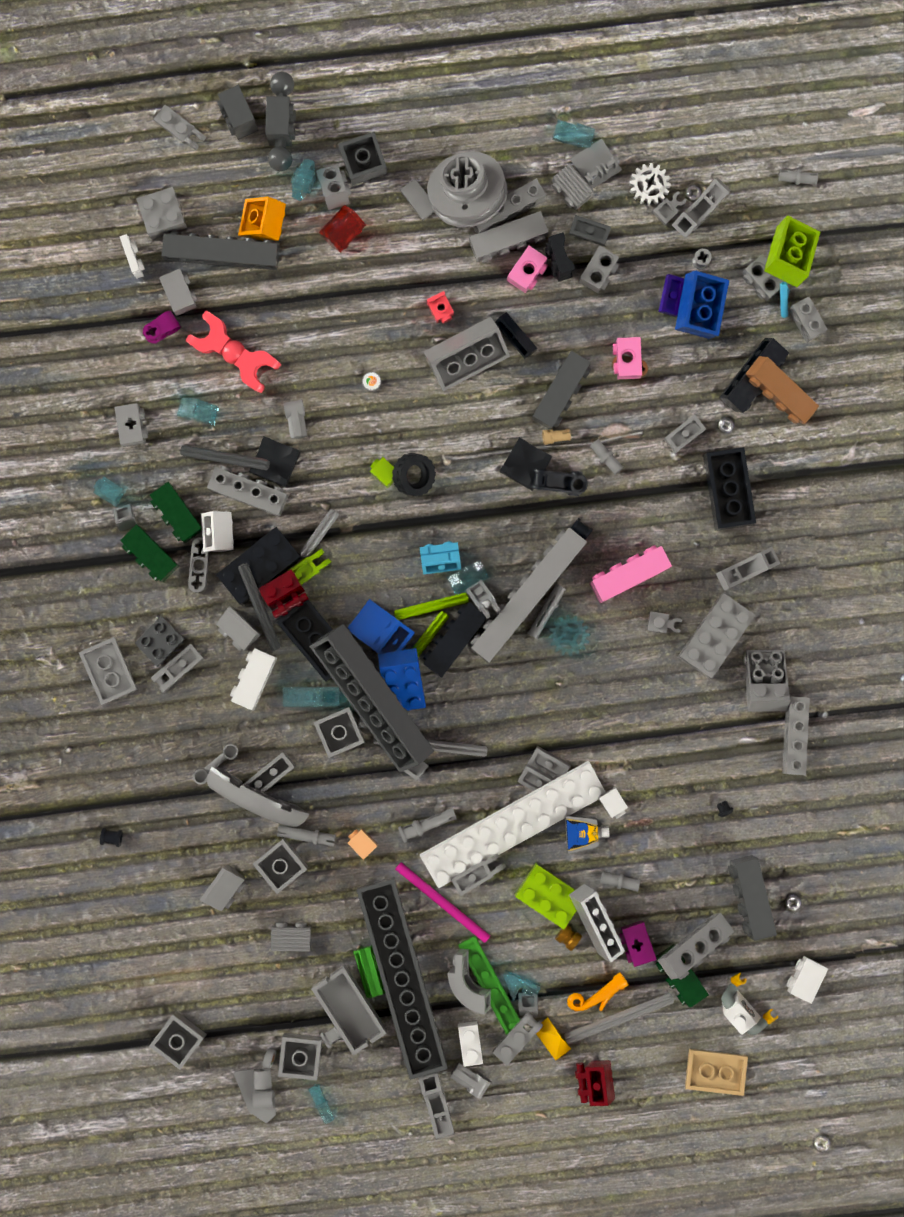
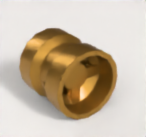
(568, 937)

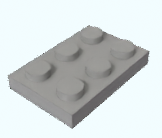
(108, 671)

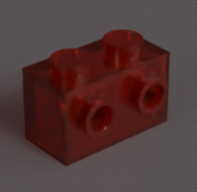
(342, 228)

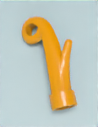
(603, 995)

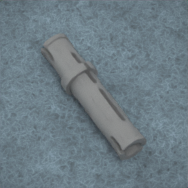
(557, 591)
(306, 835)

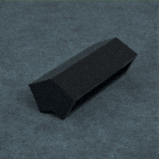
(518, 335)

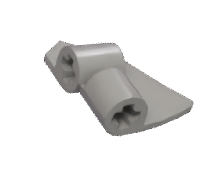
(257, 1092)

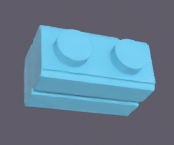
(440, 558)

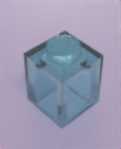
(109, 491)

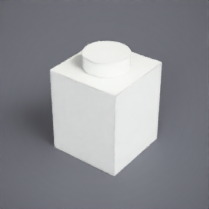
(613, 803)

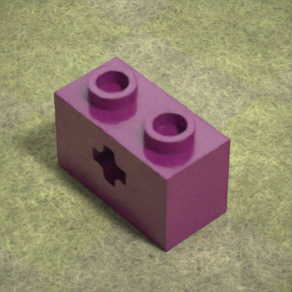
(645, 952)

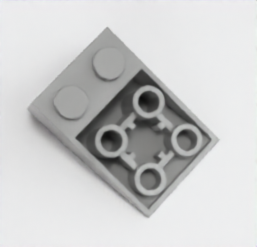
(766, 681)

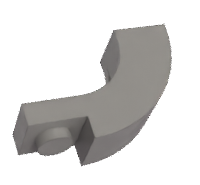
(701, 208)
(748, 568)
(464, 988)
(437, 1105)

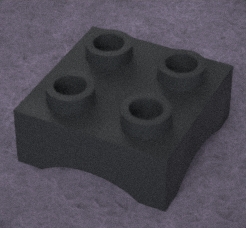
(561, 264)
(281, 459)
(522, 461)

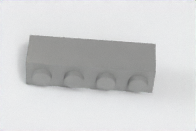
(509, 237)

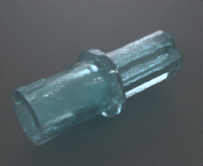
(321, 1104)

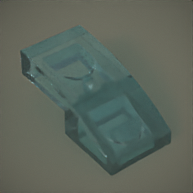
(573, 134)

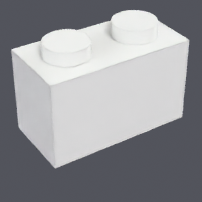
(217, 531)
(806, 979)
(470, 1043)

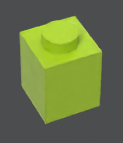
(382, 471)

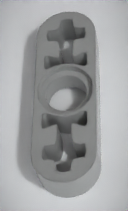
(203, 580)

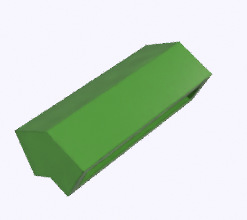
(369, 972)

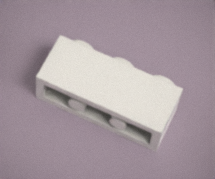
(253, 679)

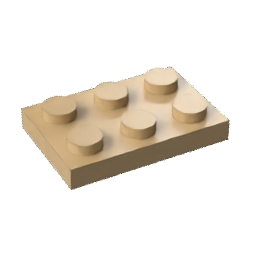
(716, 1072)

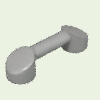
(230, 752)

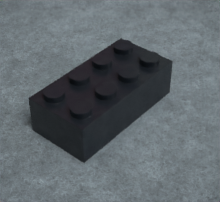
(729, 489)
(267, 561)
(304, 627)

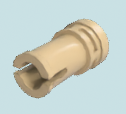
(551, 436)

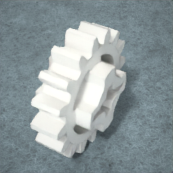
(641, 180)

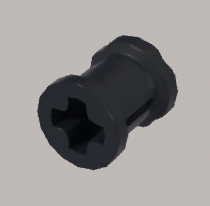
(581, 529)
(111, 837)

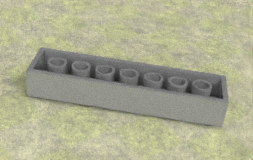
(528, 595)

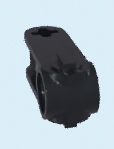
(560, 481)

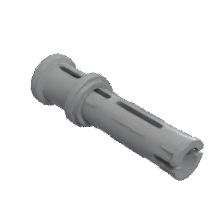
(418, 828)

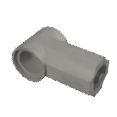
(295, 414)
(474, 1082)

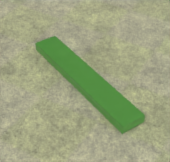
(488, 979)

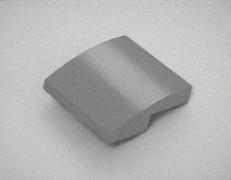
(542, 769)

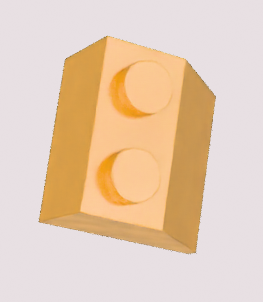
(262, 218)

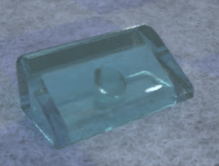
(467, 577)

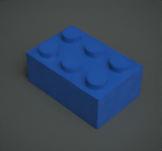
(702, 304)
(403, 677)

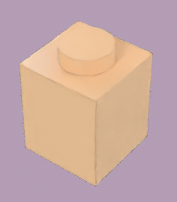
(362, 843)

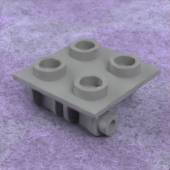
(596, 164)

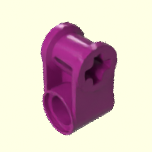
(163, 327)

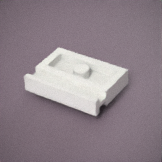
(130, 250)

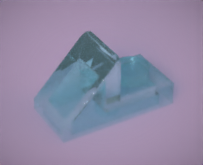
(515, 982)

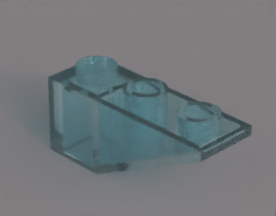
(311, 696)

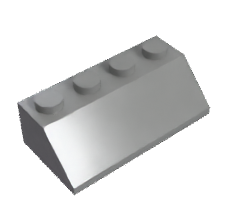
(467, 353)

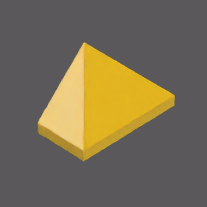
(552, 1039)

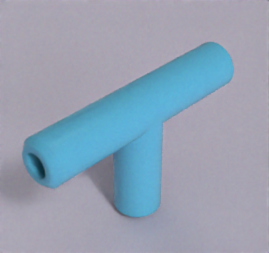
(784, 295)

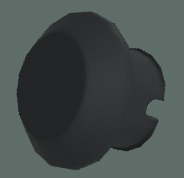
(725, 809)

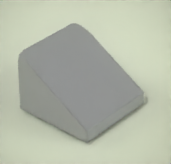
(124, 517)
(527, 1003)

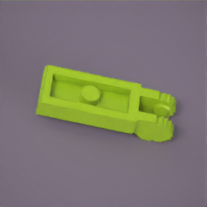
(306, 568)

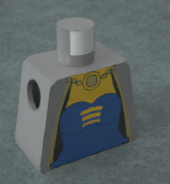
(583, 833)

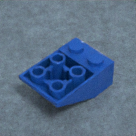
(380, 629)

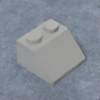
(238, 629)
(223, 888)

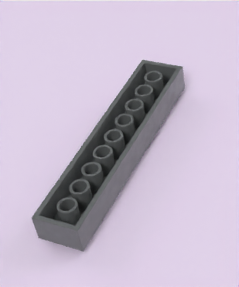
(402, 978)

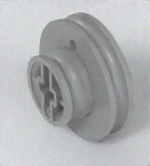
(467, 189)

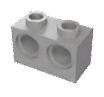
(333, 186)
(596, 268)
(758, 282)
(807, 319)

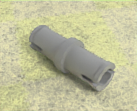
(798, 177)
(606, 457)
(620, 881)

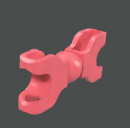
(233, 352)

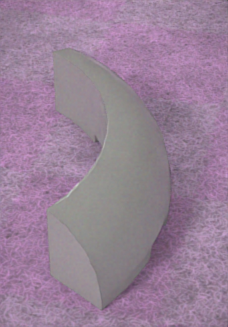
(254, 799)

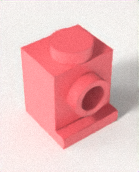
(437, 300)

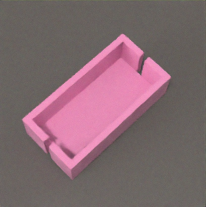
(631, 574)

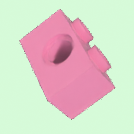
(532, 259)
(632, 347)

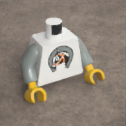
(740, 1011)

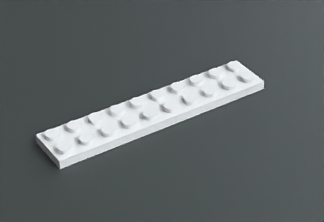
(513, 823)

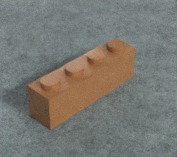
(781, 390)

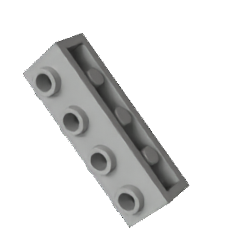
(247, 491)
(597, 922)

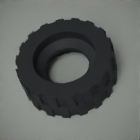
(427, 474)

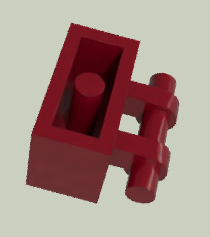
(281, 591)
(599, 1083)

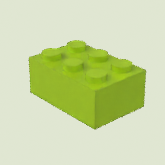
(792, 251)
(547, 895)

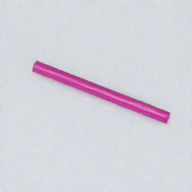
(442, 902)

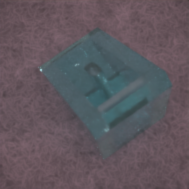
(197, 410)

